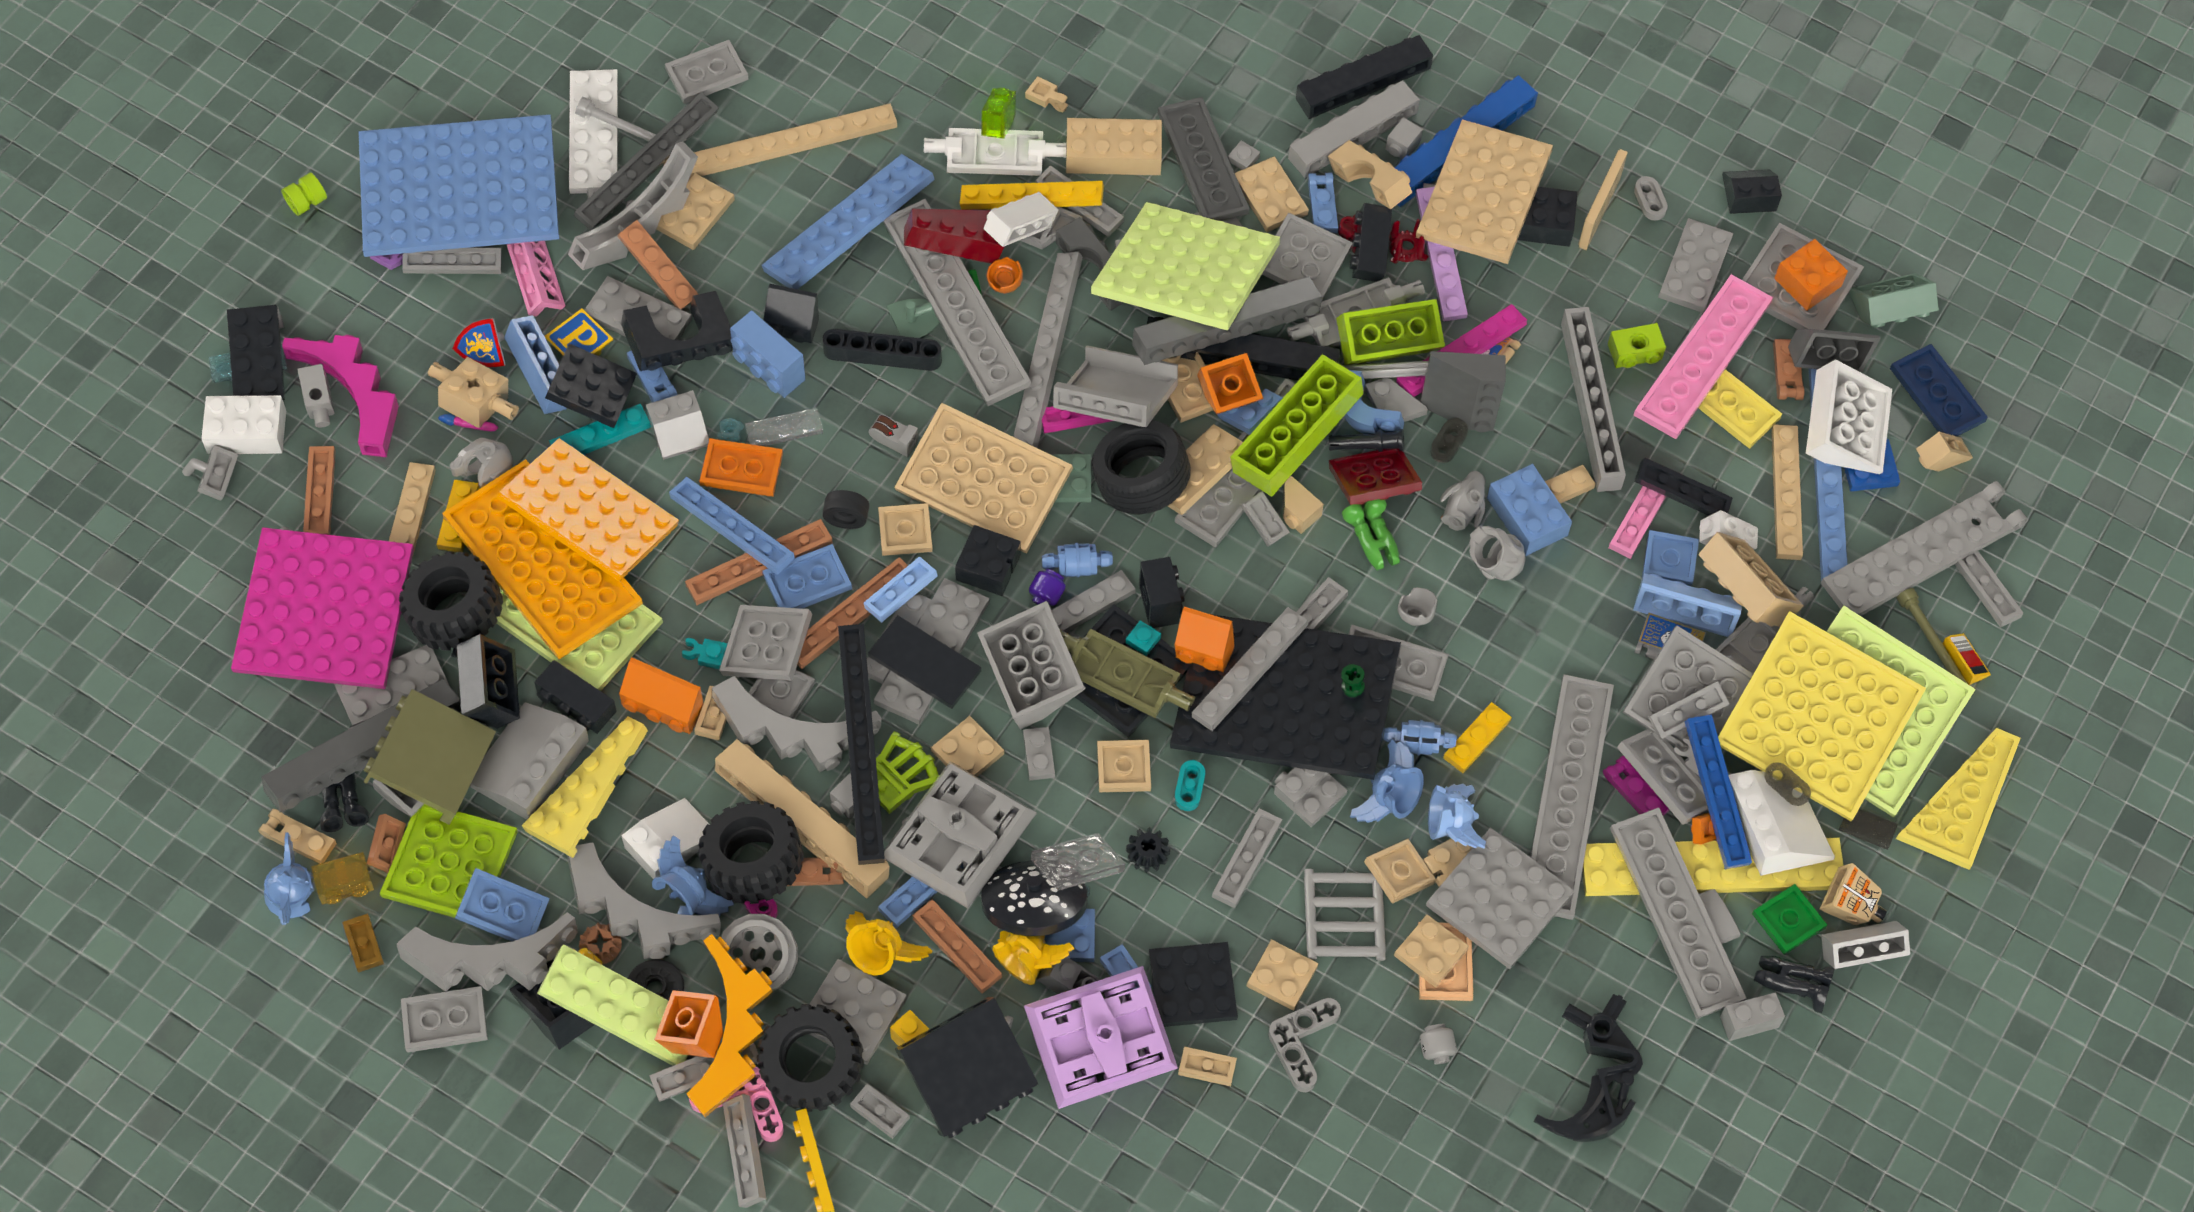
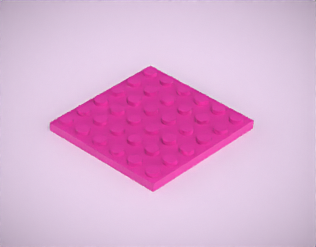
(322, 608)

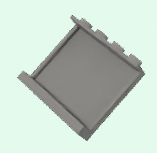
(1117, 387)

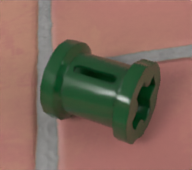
(1349, 679)

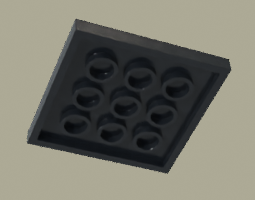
(1117, 626)

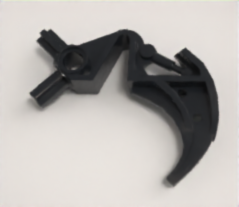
(1610, 1045)

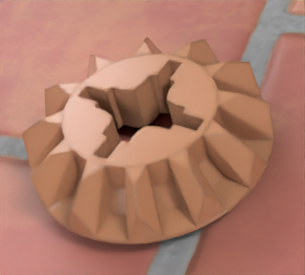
(610, 948)

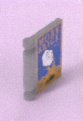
(1656, 632)

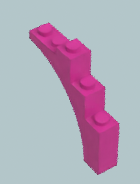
(362, 381)

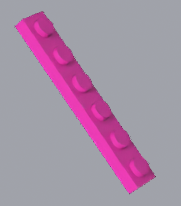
(1475, 342)

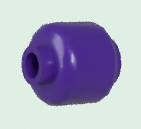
(1047, 587)

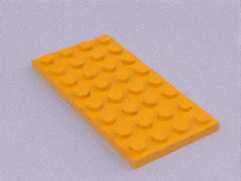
(545, 580)

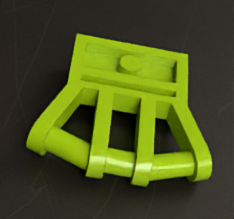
(895, 787)

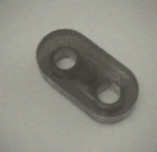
(1447, 442)
(1787, 783)

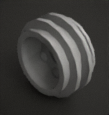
(783, 940)

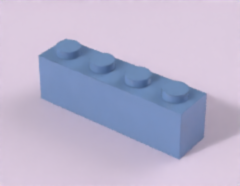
(534, 359)

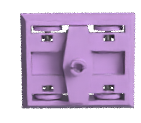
(1100, 1037)

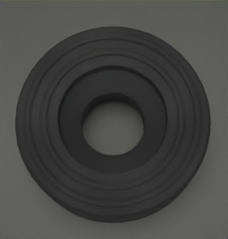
(845, 509)

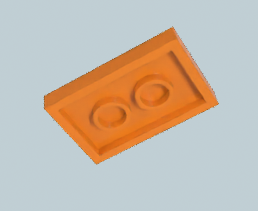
(741, 467)

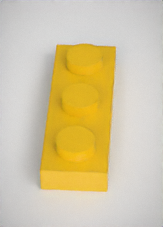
(447, 538)
(1477, 737)

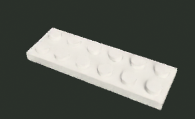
(591, 140)

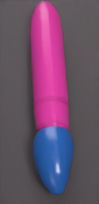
(450, 419)

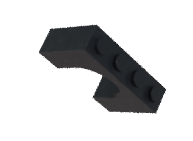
(655, 350)

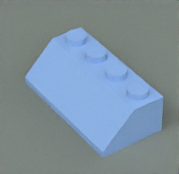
(1687, 605)

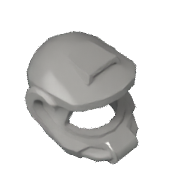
(491, 462)
(1505, 557)

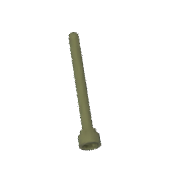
(1910, 601)

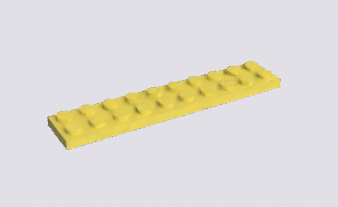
(1608, 874)

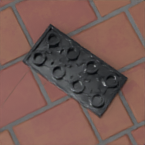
(924, 662)

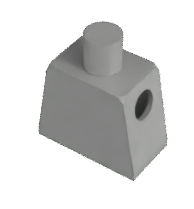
(316, 394)

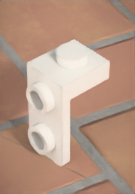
(1729, 525)

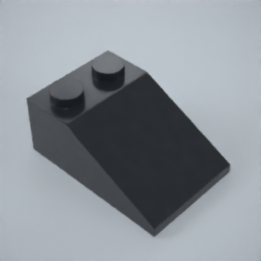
(553, 1020)

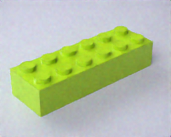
(1297, 425)

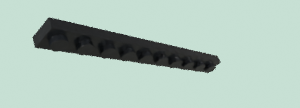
(861, 745)

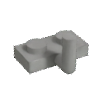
(216, 472)

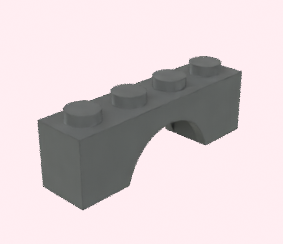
(1080, 237)

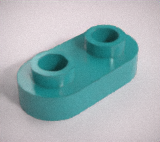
(1189, 787)

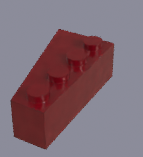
(952, 233)

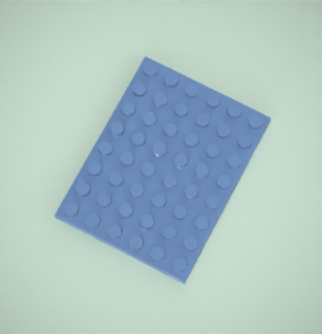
(458, 185)

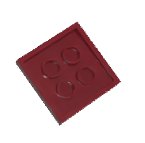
(1375, 475)

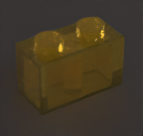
(342, 878)

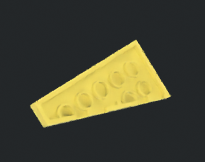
(580, 798)
(1960, 811)

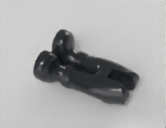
(354, 814)
(1783, 983)

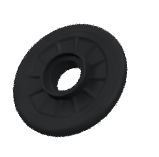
(659, 971)

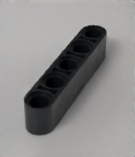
(892, 356)

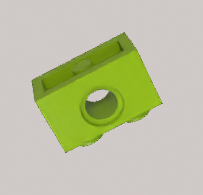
(1623, 344)

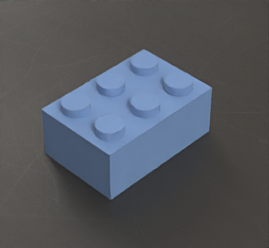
(767, 354)
(1529, 509)

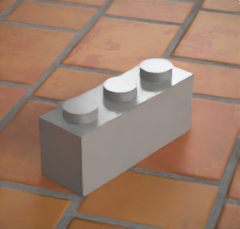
(1865, 944)

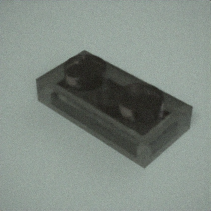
(1870, 828)

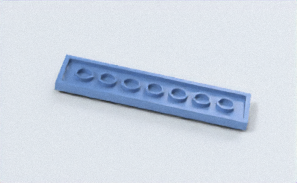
(848, 222)

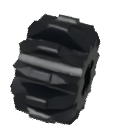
(1151, 858)

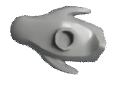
(1465, 502)

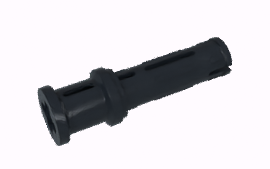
(1378, 441)

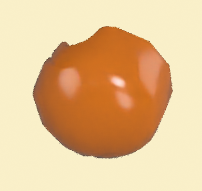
(1004, 275)

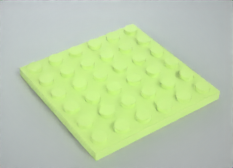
(1186, 265)
(1930, 720)

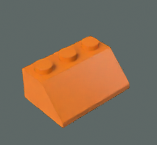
(661, 696)

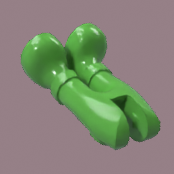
(1373, 511)

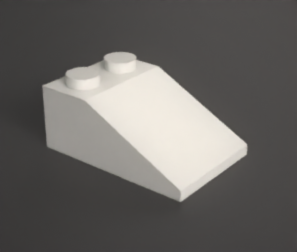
(649, 834)

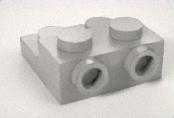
(1309, 793)

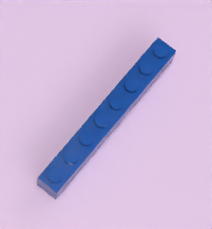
(1496, 111)

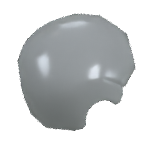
(1418, 606)

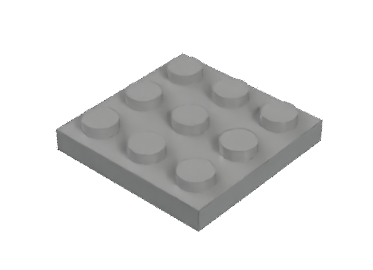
(1307, 252)
(766, 642)
(864, 1003)

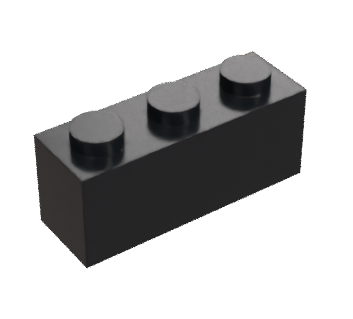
(1371, 242)
(575, 697)

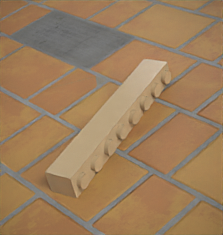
(814, 825)

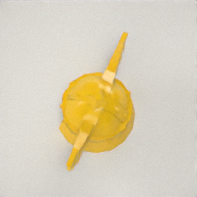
(877, 944)
(1028, 955)

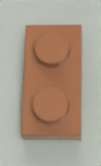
(385, 842)

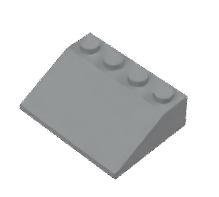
(1031, 664)
(529, 759)

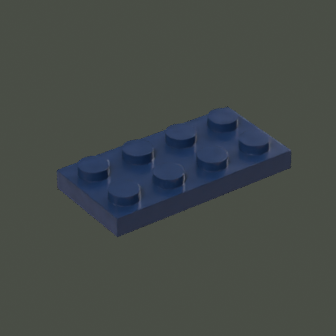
(1938, 392)

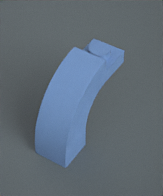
(1369, 419)

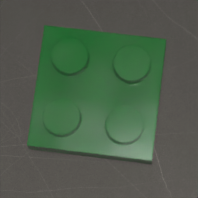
(1789, 919)

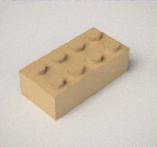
(1114, 146)
(1749, 579)

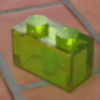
(998, 113)

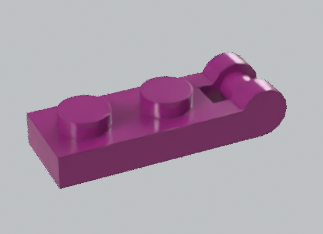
(1633, 787)

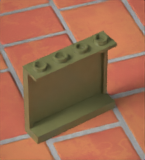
(430, 753)

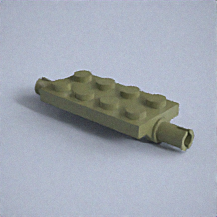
(1125, 673)

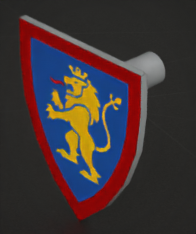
(481, 343)

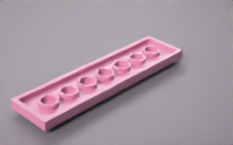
(1703, 356)

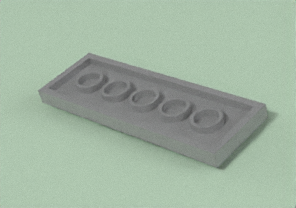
(950, 620)

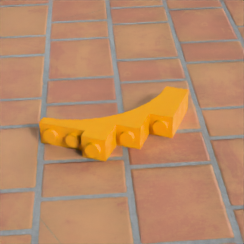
(729, 1069)

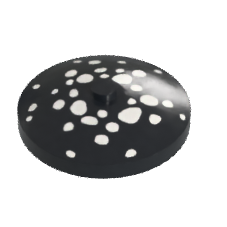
(1028, 904)

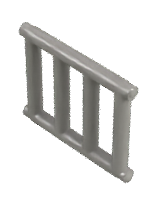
(1313, 926)

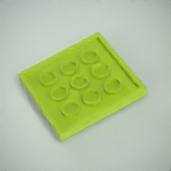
(439, 859)

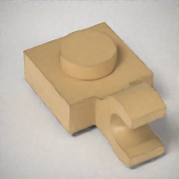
(1045, 92)

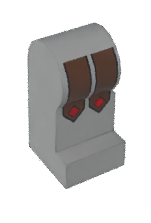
(894, 434)

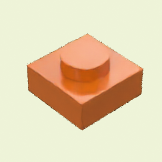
(1702, 829)

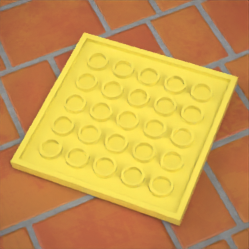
(1821, 714)

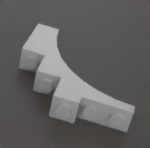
(663, 196)
(787, 735)
(627, 915)
(486, 965)

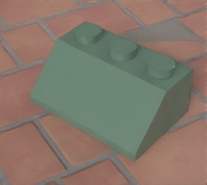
(1895, 299)

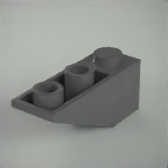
(1066, 976)

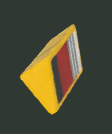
(1966, 658)

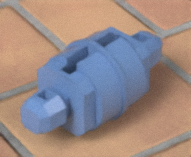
(1077, 560)
(1423, 731)

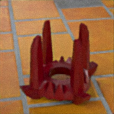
(1396, 243)

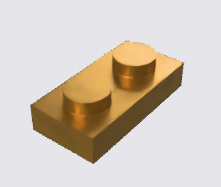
(363, 942)

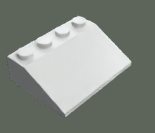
(1849, 419)
(1775, 830)

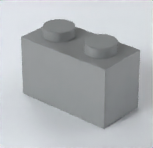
(1752, 1016)

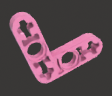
(755, 1092)

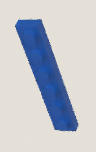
(1718, 792)

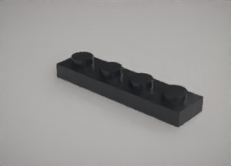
(1681, 488)

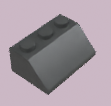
(1819, 347)

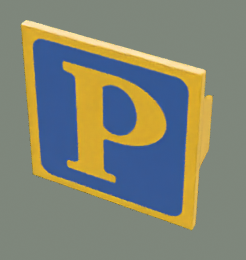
(579, 331)

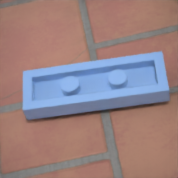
(900, 589)

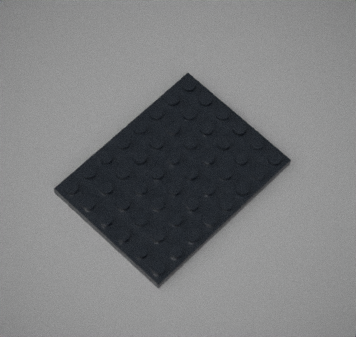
(1298, 706)

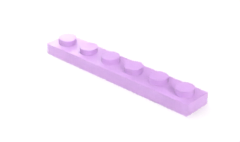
(1444, 270)

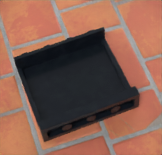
(968, 1067)

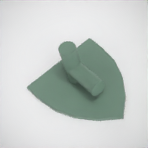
(913, 317)

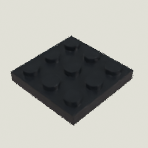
(591, 385)
(1193, 984)

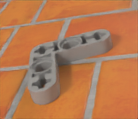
(1295, 1032)

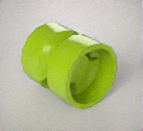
(304, 193)

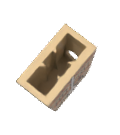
(1853, 897)

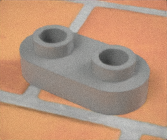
(1652, 200)

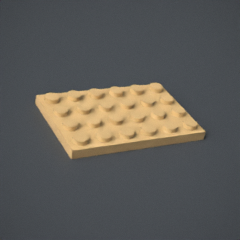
(1484, 191)
(983, 476)

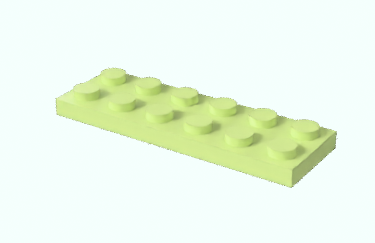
(607, 1001)

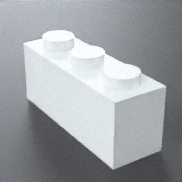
(1020, 219)

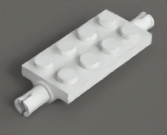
(1016, 154)

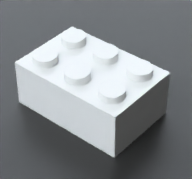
(244, 424)

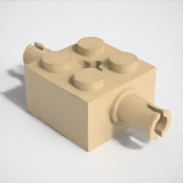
(472, 392)

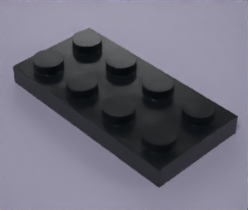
(255, 351)

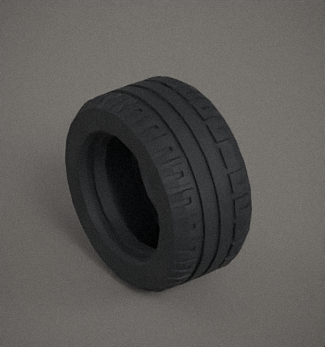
(1146, 492)

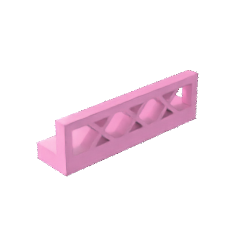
(529, 277)

